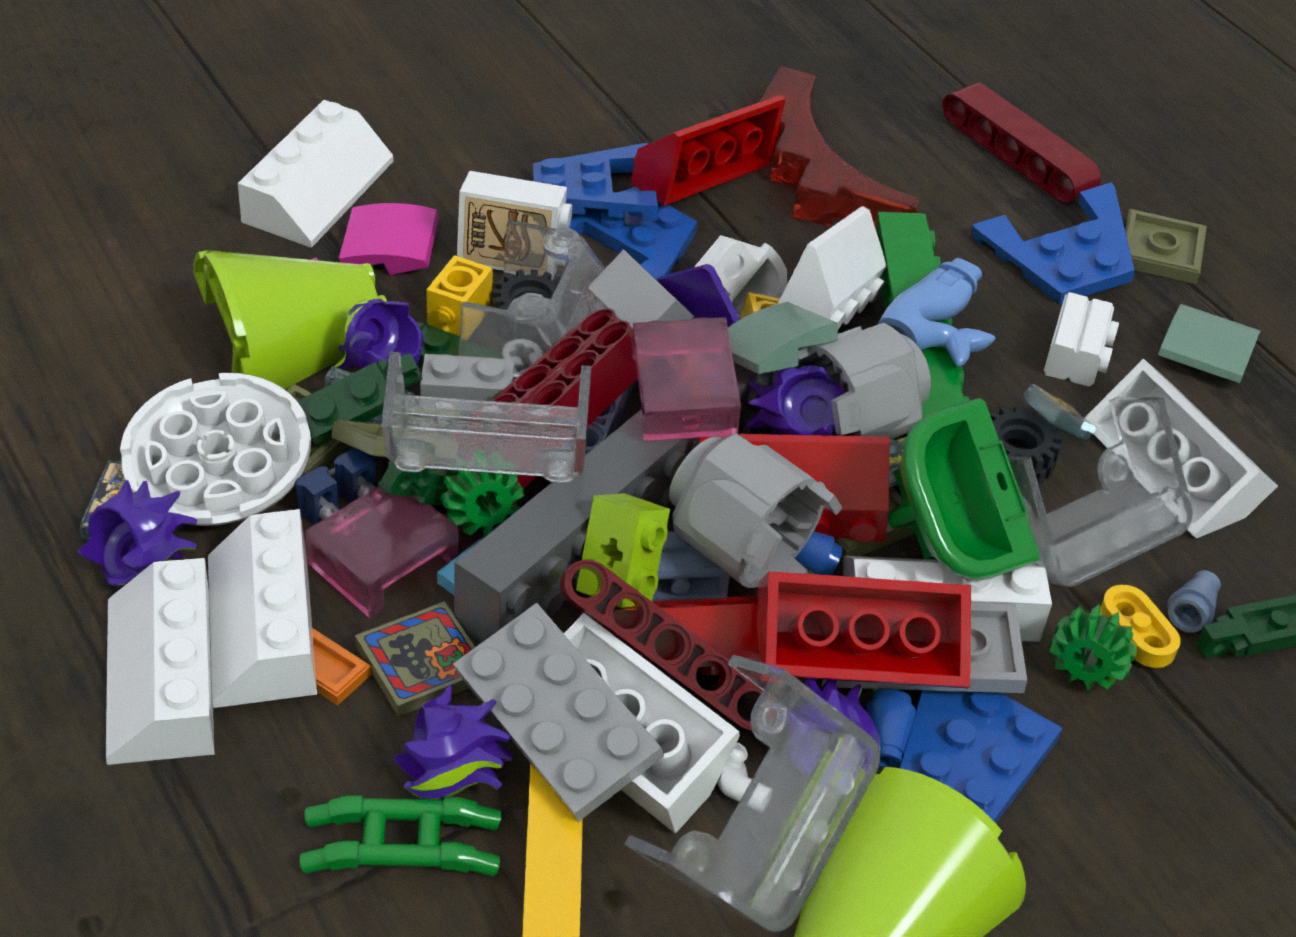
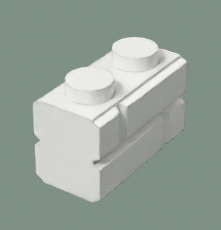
(1080, 340)

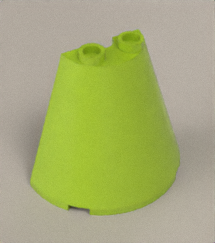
(282, 310)
(914, 867)

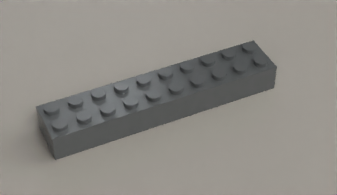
(532, 548)

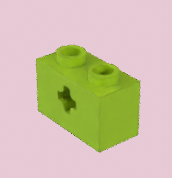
(628, 540)

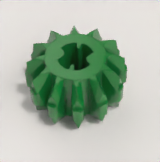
(486, 510)
(1093, 647)

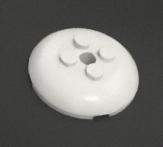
(219, 442)

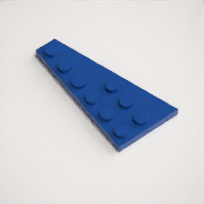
(978, 745)

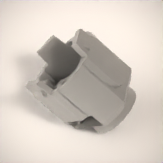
(881, 378)
(746, 507)

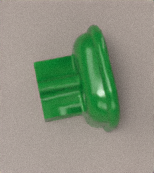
(963, 494)

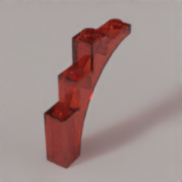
(802, 159)

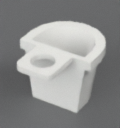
(746, 269)

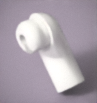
(734, 776)

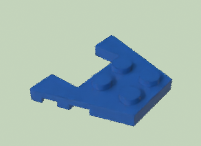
(591, 184)
(650, 243)
(1073, 259)

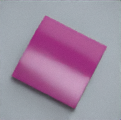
(390, 235)

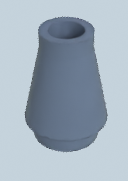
(1194, 602)

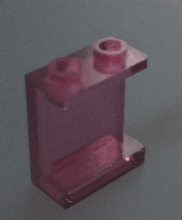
(686, 378)
(377, 544)

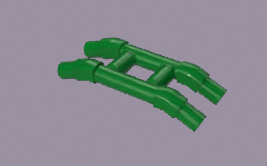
(424, 853)

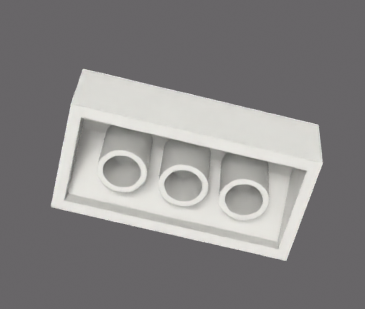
(313, 175)
(839, 270)
(1218, 475)
(1024, 586)
(261, 612)
(160, 665)
(690, 734)

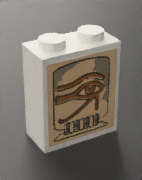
(492, 200)

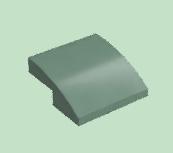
(772, 336)
(1209, 343)

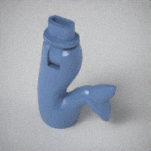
(935, 299)

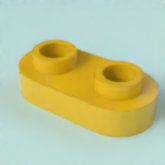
(1152, 632)

